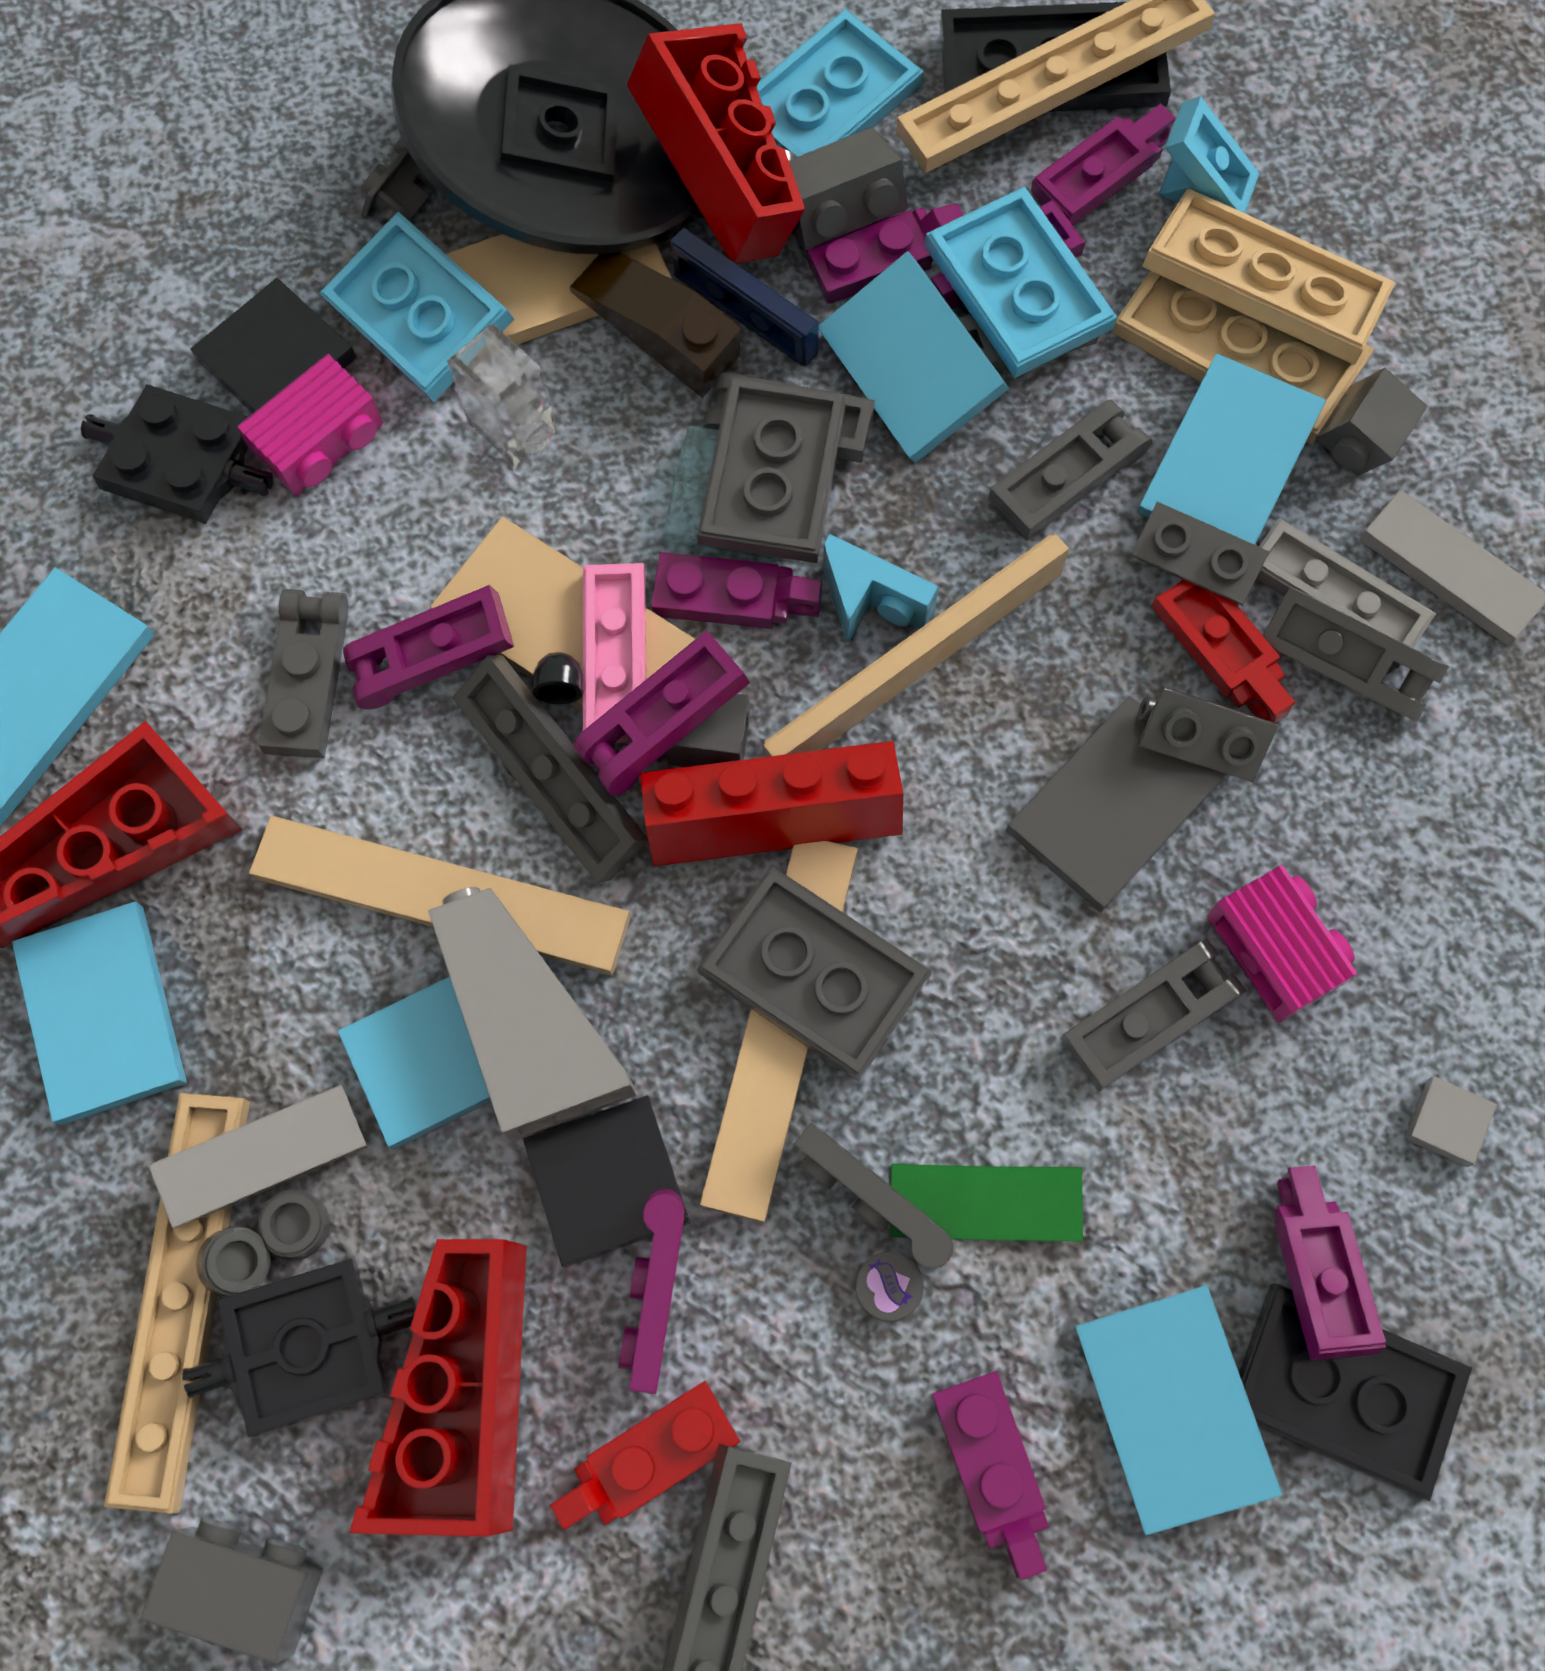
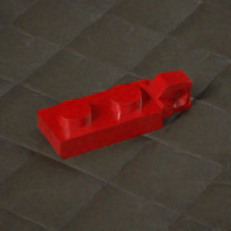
(1226, 648)
(648, 1458)

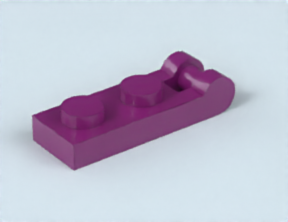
(427, 646)
(660, 712)
(653, 1284)

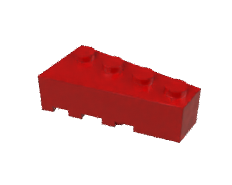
(719, 136)
(104, 832)
(456, 1401)

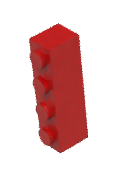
(772, 803)

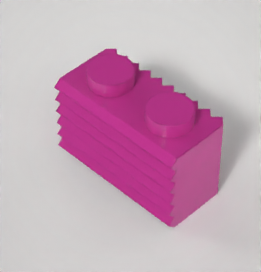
(311, 425)
(1282, 942)

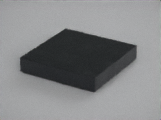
(268, 345)
(599, 1178)

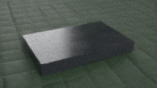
(1367, 1412)

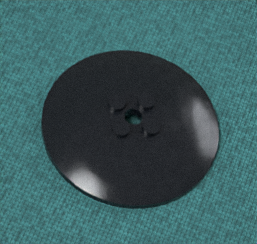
(475, 109)

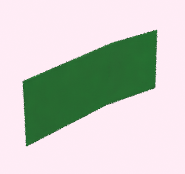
(995, 1200)

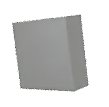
(1450, 1121)

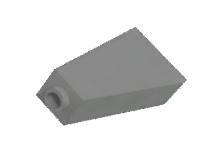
(526, 1030)

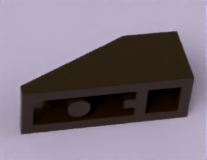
(661, 318)

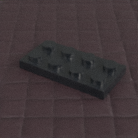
(988, 37)

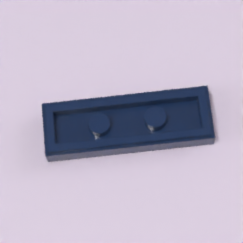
(745, 297)

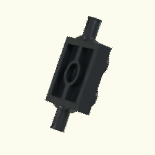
(174, 454)
(301, 1347)

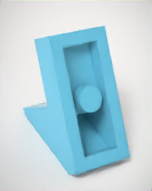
(1207, 159)
(863, 580)

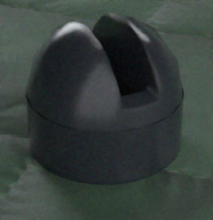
(558, 679)

